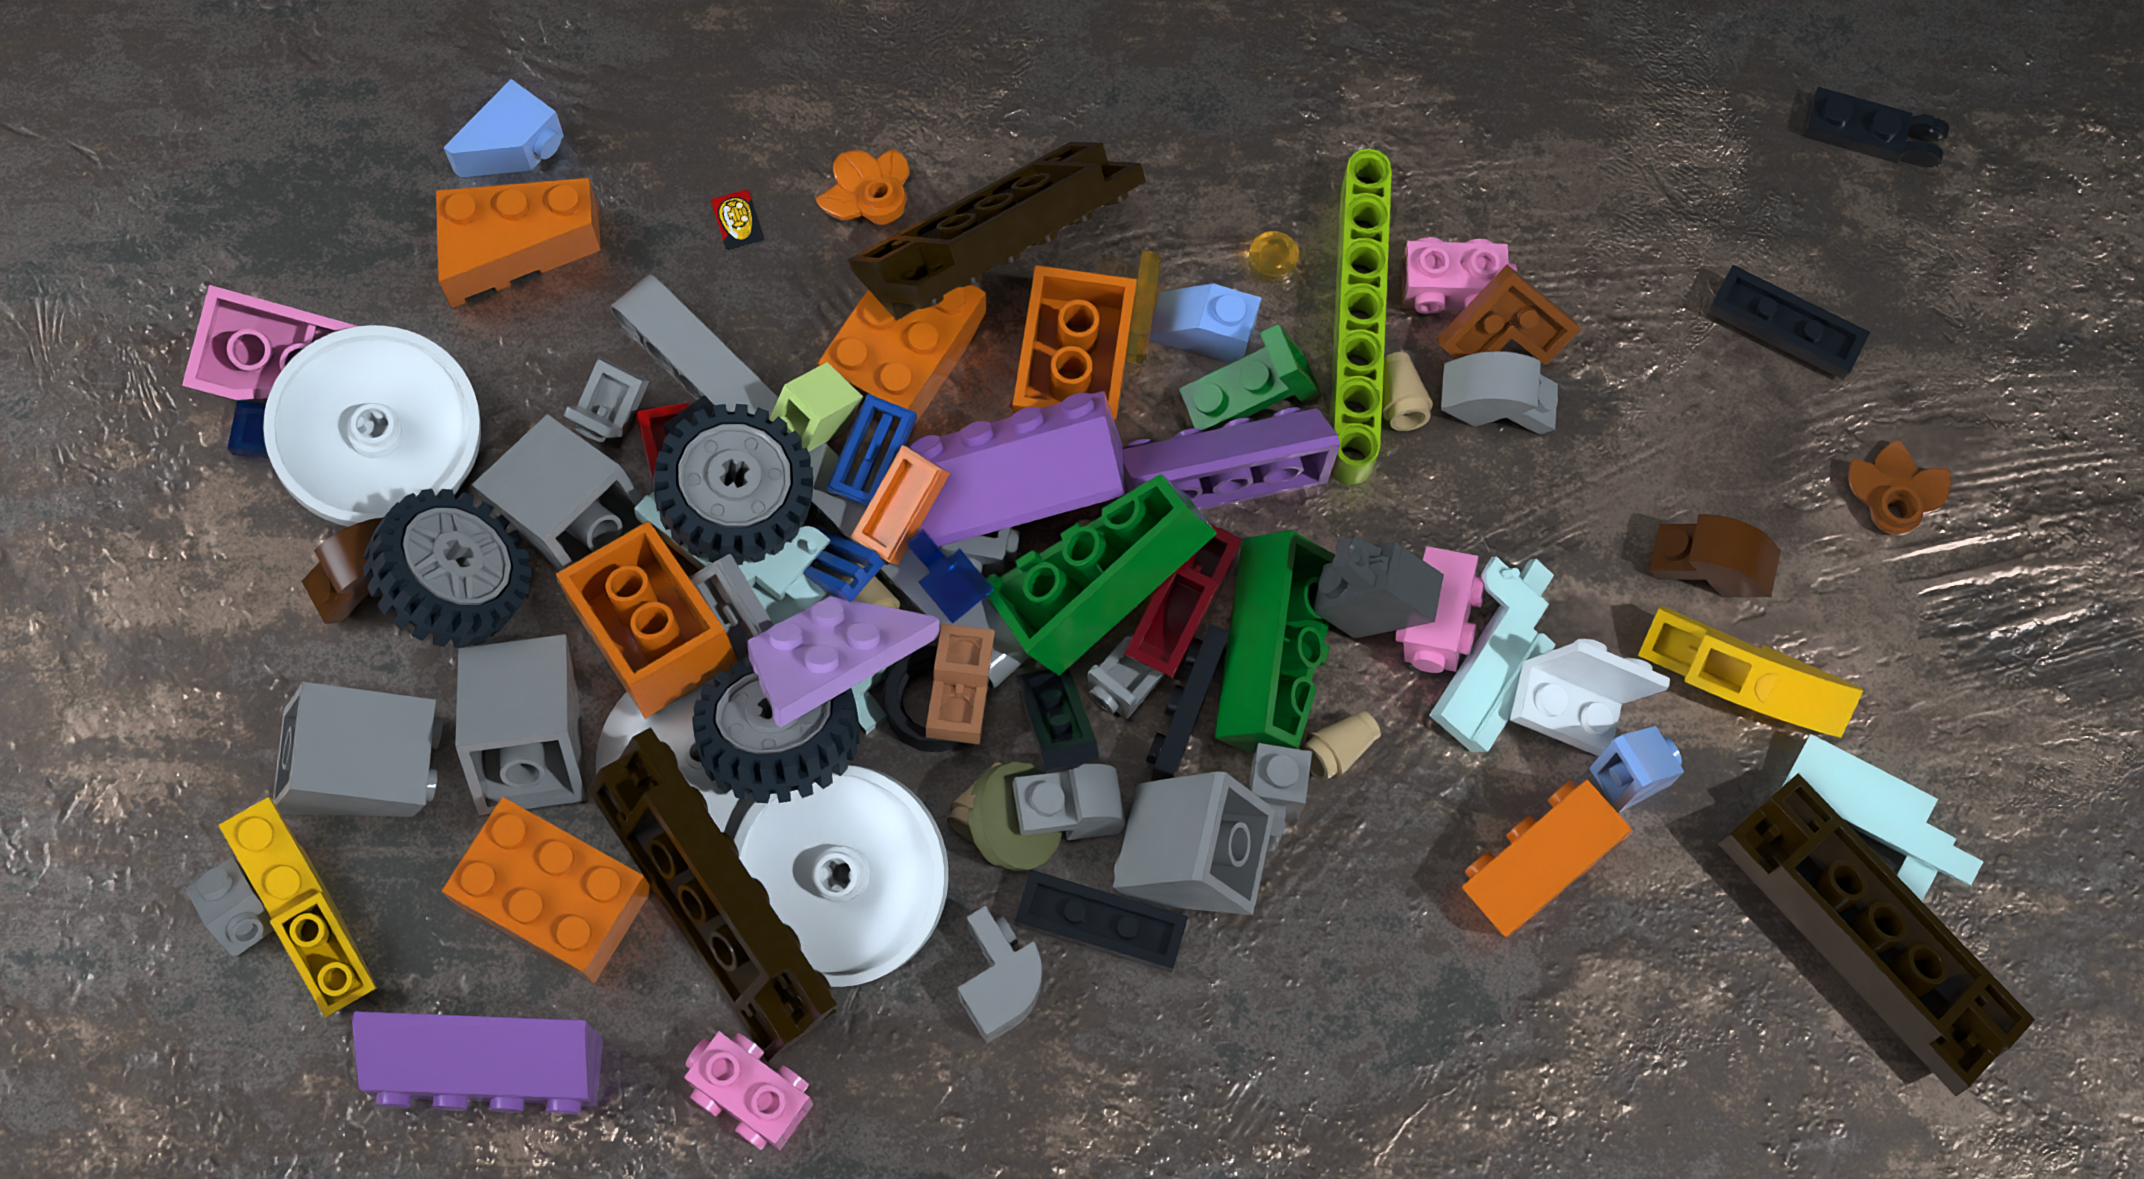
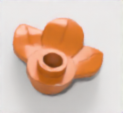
(867, 187)

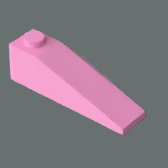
(248, 342)

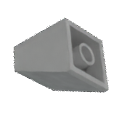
(560, 494)
(520, 723)
(356, 753)
(1195, 844)

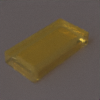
(1143, 307)

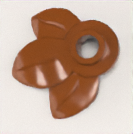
(1898, 483)

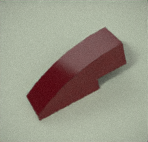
(1182, 605)

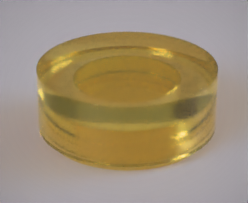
(1273, 257)

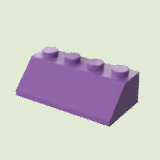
(1240, 459)
(1024, 467)
(478, 1061)

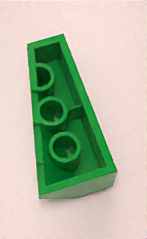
(1098, 572)
(1273, 642)

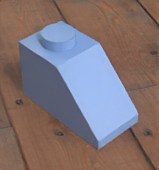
(506, 135)
(1206, 321)
(1637, 767)

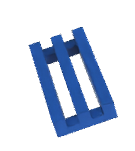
(890, 411)
(851, 551)

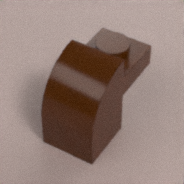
(1723, 550)
(338, 579)

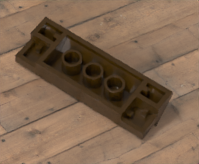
(993, 226)
(712, 895)
(1877, 934)

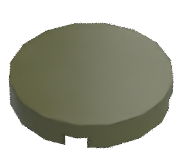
(996, 823)

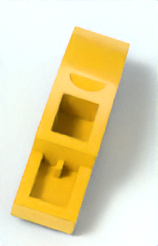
(1750, 674)
(299, 906)

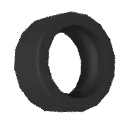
(894, 687)

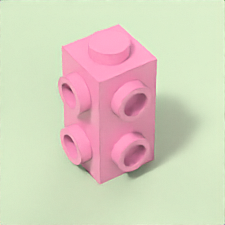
(1448, 274)
(1440, 643)
(735, 1080)

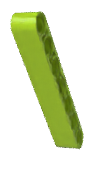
(1363, 293)

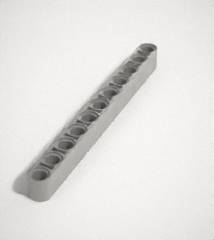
(711, 369)

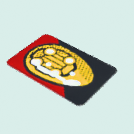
(737, 219)

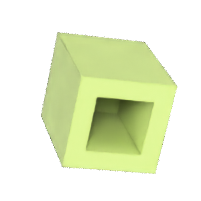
(817, 405)

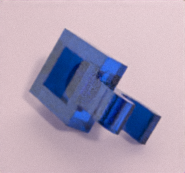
(952, 580)

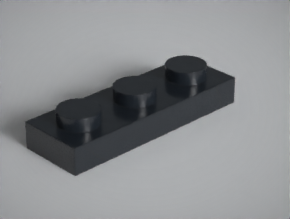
(1788, 322)
(1187, 703)
(1057, 719)
(1101, 921)

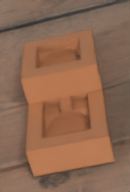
(960, 683)

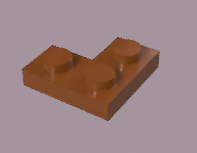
(1509, 310)

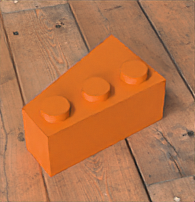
(511, 231)
(1545, 856)

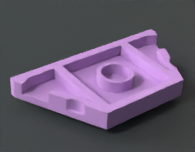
(831, 651)

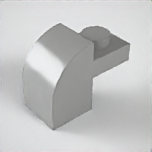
(1499, 387)
(1077, 801)
(1010, 987)

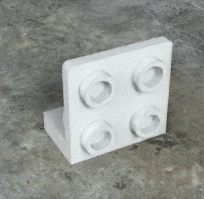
(1580, 693)

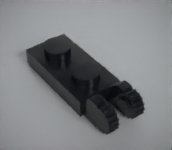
(1874, 129)

